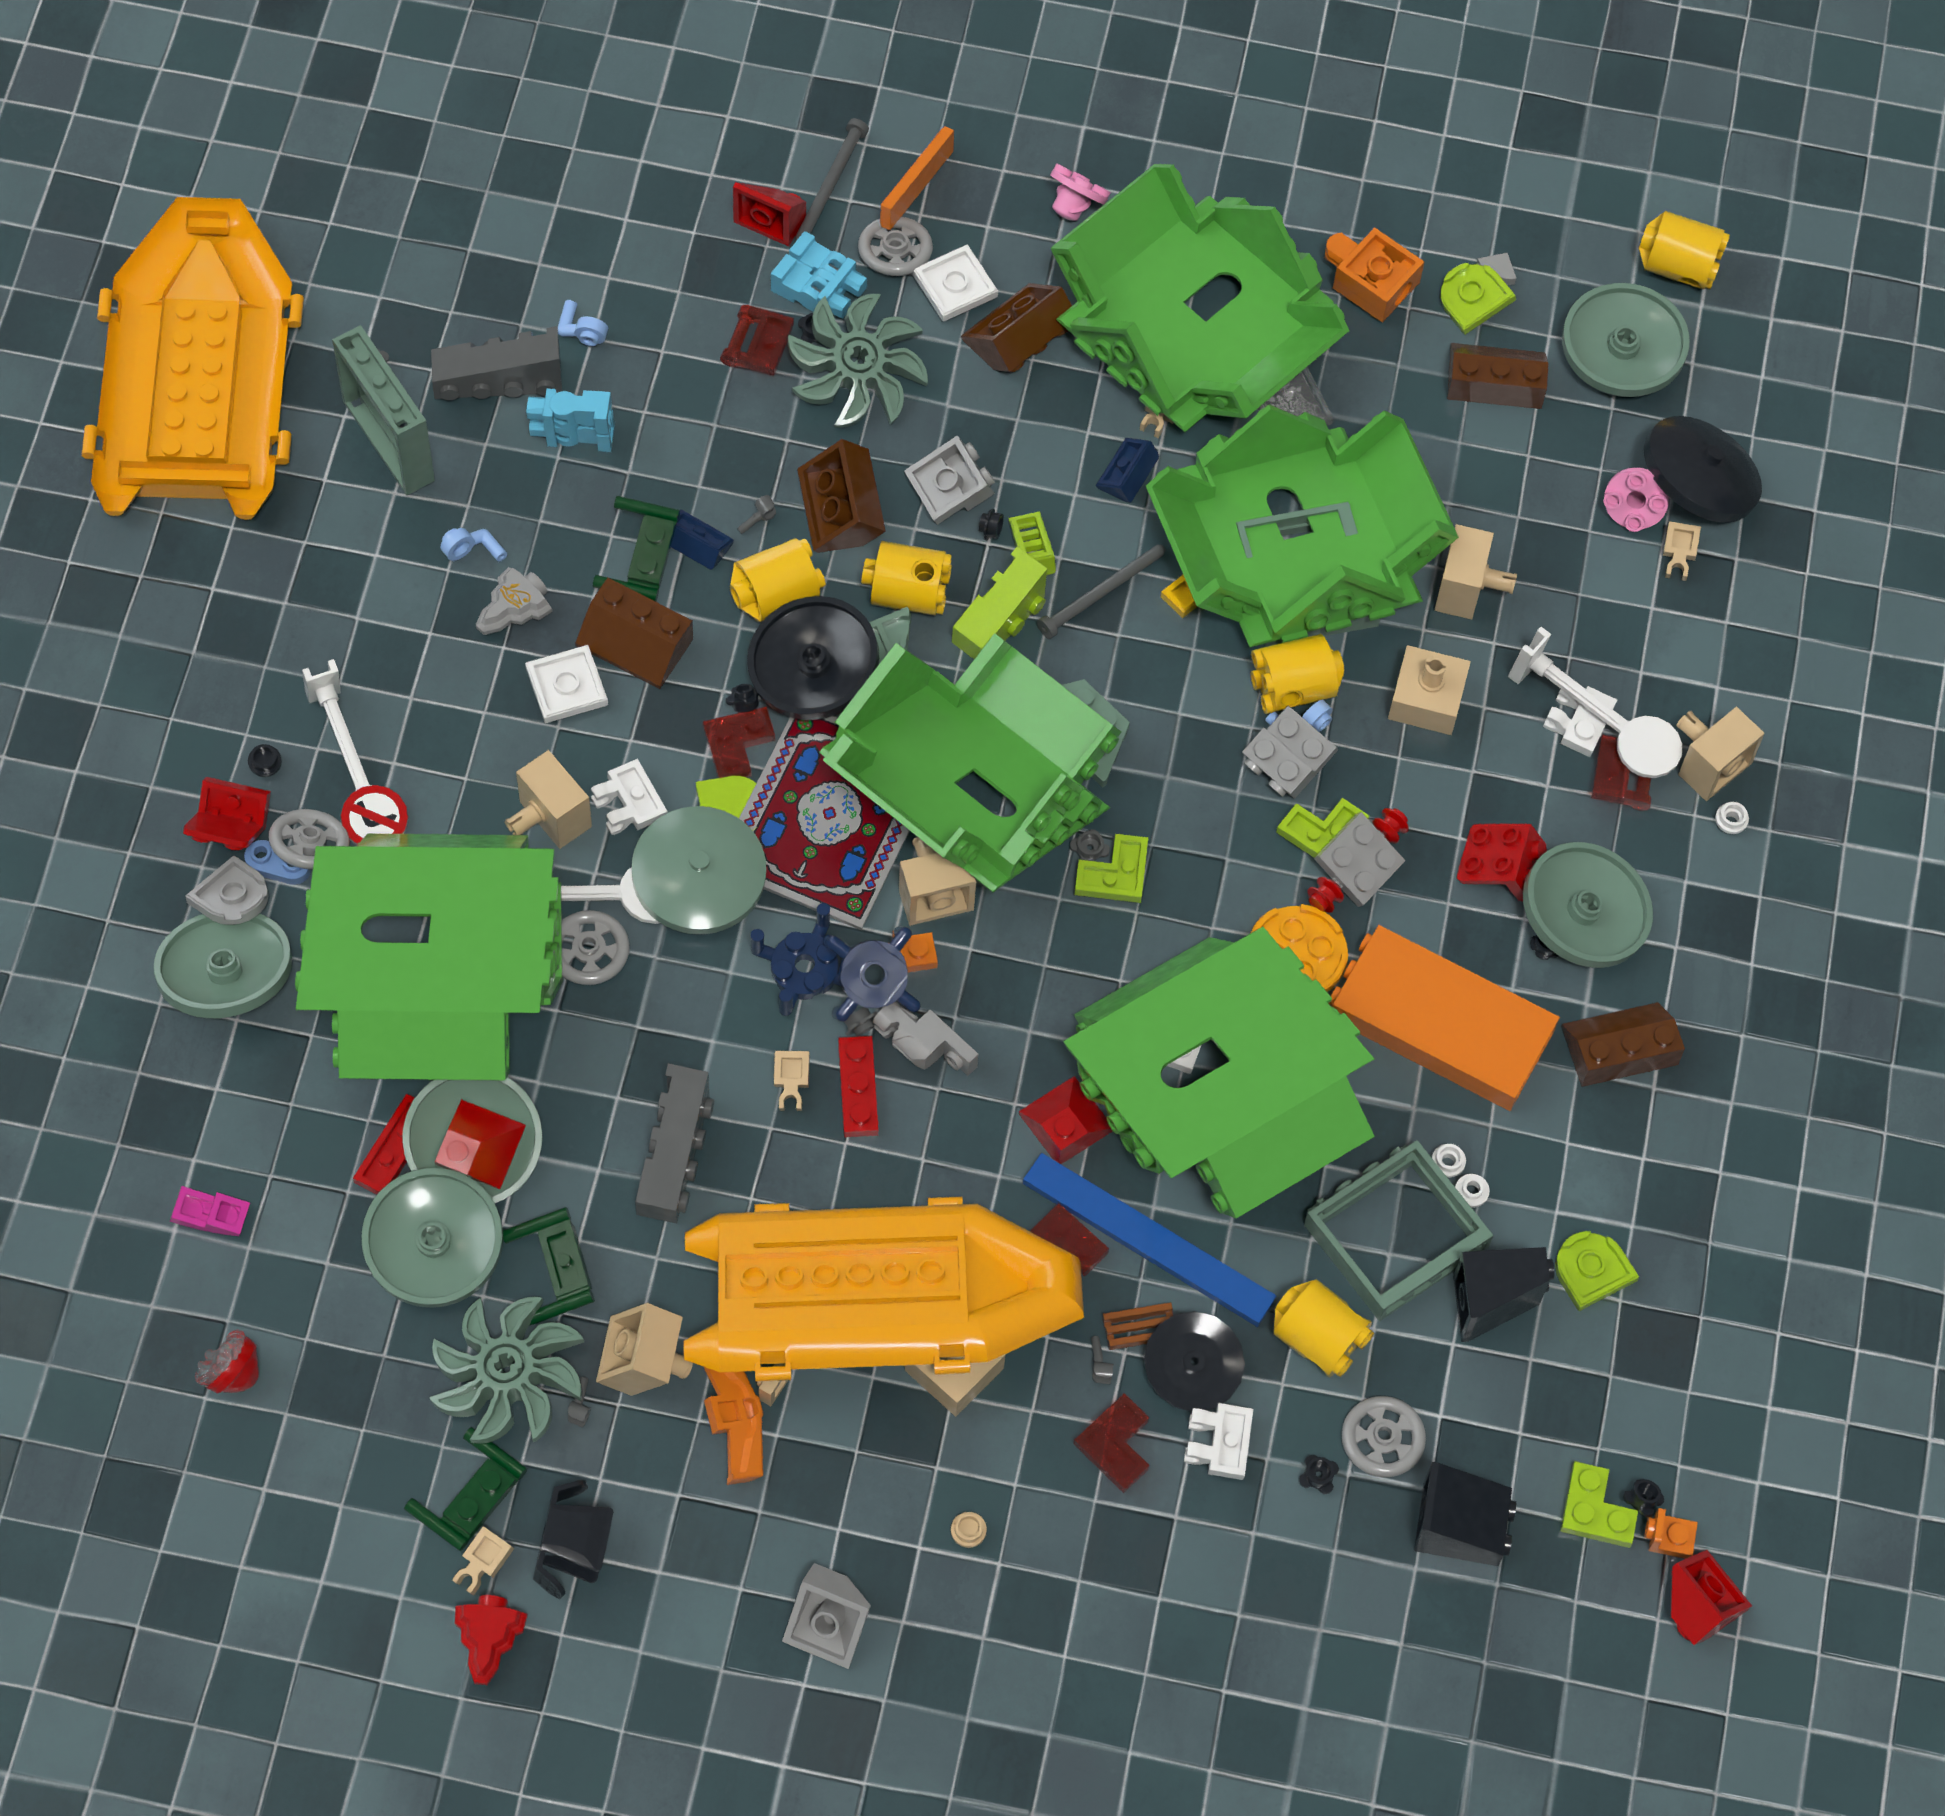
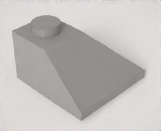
(827, 1616)

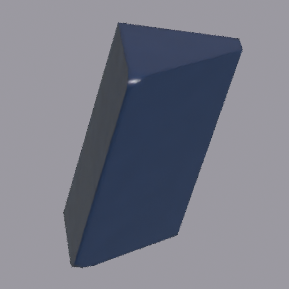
(1128, 469)
(700, 541)

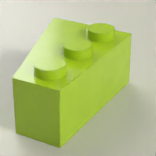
(1004, 607)

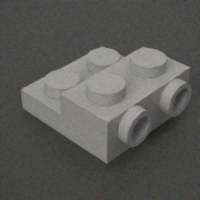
(950, 479)
(1289, 753)

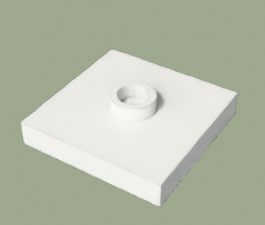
(955, 283)
(566, 684)

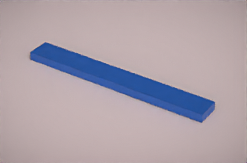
(1150, 1240)

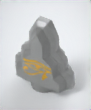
(514, 601)

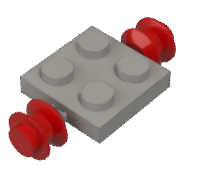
(1359, 859)

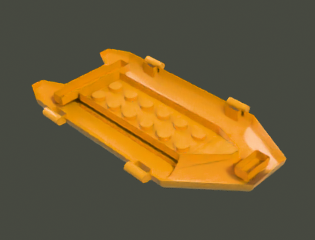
(194, 363)
(878, 1288)

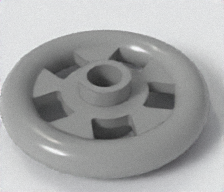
(895, 246)
(306, 836)
(617, 952)
(1373, 1462)

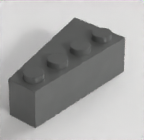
(498, 367)
(674, 1144)

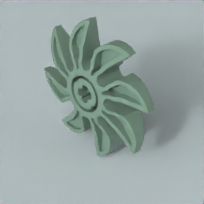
(849, 373)
(519, 1382)

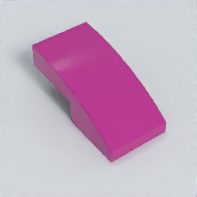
(210, 1213)

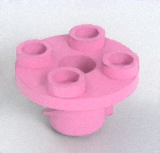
(1075, 193)
(1635, 499)

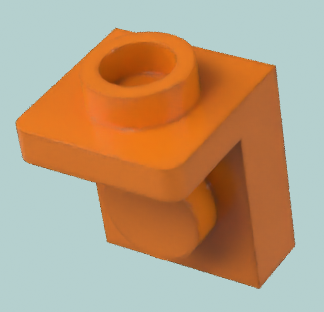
(920, 952)
(1670, 1535)

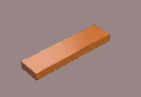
(917, 178)

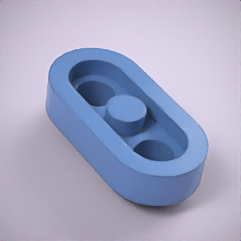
(272, 866)

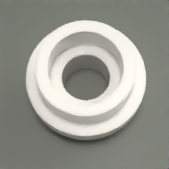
(1735, 810)
(1453, 1152)
(1477, 1199)

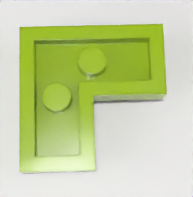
(1311, 832)
(1119, 879)
(1588, 1514)

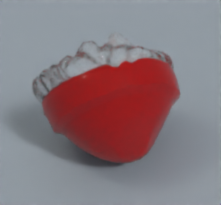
(231, 1366)

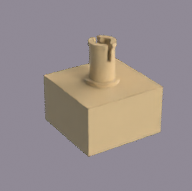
(1468, 573)
(1429, 690)
(1718, 752)
(551, 801)
(934, 886)
(641, 1350)
(956, 1390)

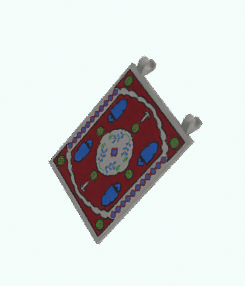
(820, 830)

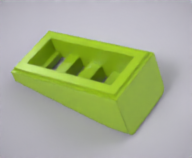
(1045, 556)

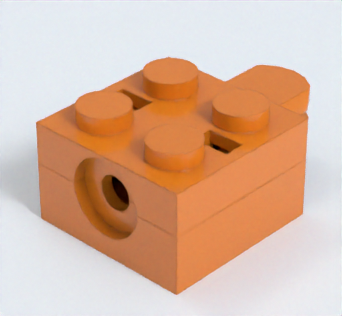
(1374, 272)

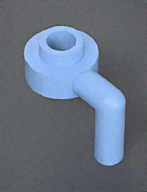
(588, 329)
(459, 542)
(1317, 715)

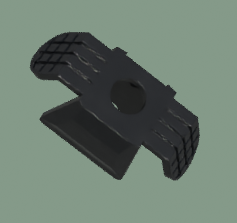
(575, 1537)

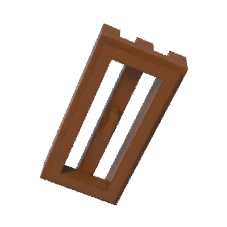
(1133, 1314)

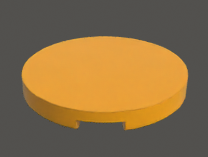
(1313, 939)

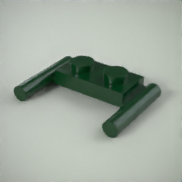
(651, 546)
(562, 1259)
(476, 1499)

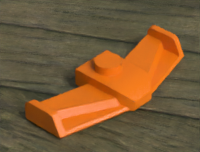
(739, 1414)

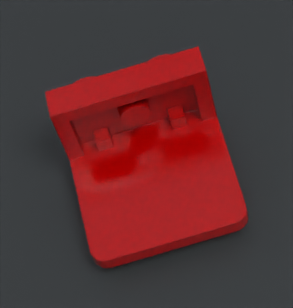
(229, 814)
(1500, 855)

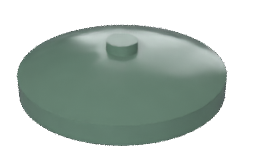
(1625, 339)
(698, 870)
(1587, 904)
(222, 967)
(436, 1106)
(432, 1237)

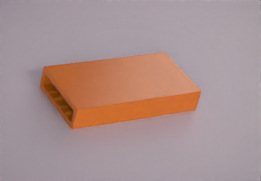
(1444, 1017)

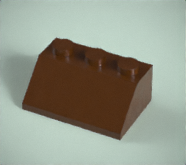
(1019, 327)
(1497, 376)
(841, 498)
(635, 633)
(1623, 1043)

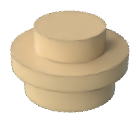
(968, 1529)

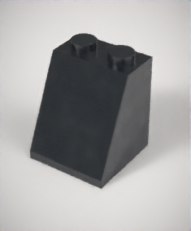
(1499, 1287)
(1464, 1516)

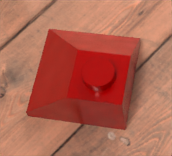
(768, 211)
(1065, 1121)
(480, 1144)
(1704, 1598)

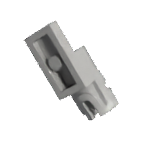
(925, 1039)

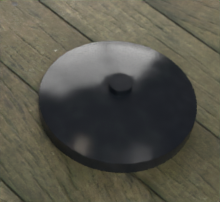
(1702, 469)
(812, 657)

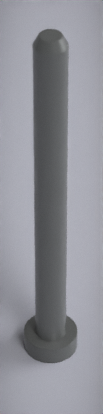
(856, 129)
(1049, 626)

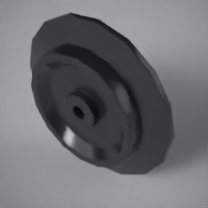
(1196, 1339)

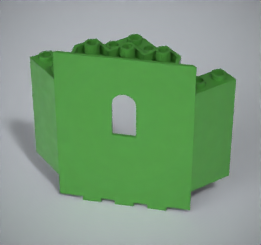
(1156, 250)
(1320, 575)
(1006, 720)
(443, 1002)
(1262, 1115)

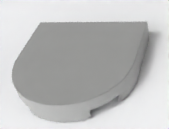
(230, 893)

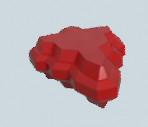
(488, 1633)

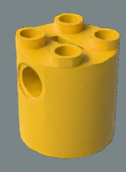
(1683, 249)
(775, 578)
(908, 578)
(1296, 673)
(1321, 1326)

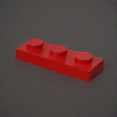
(858, 1086)
(387, 1154)

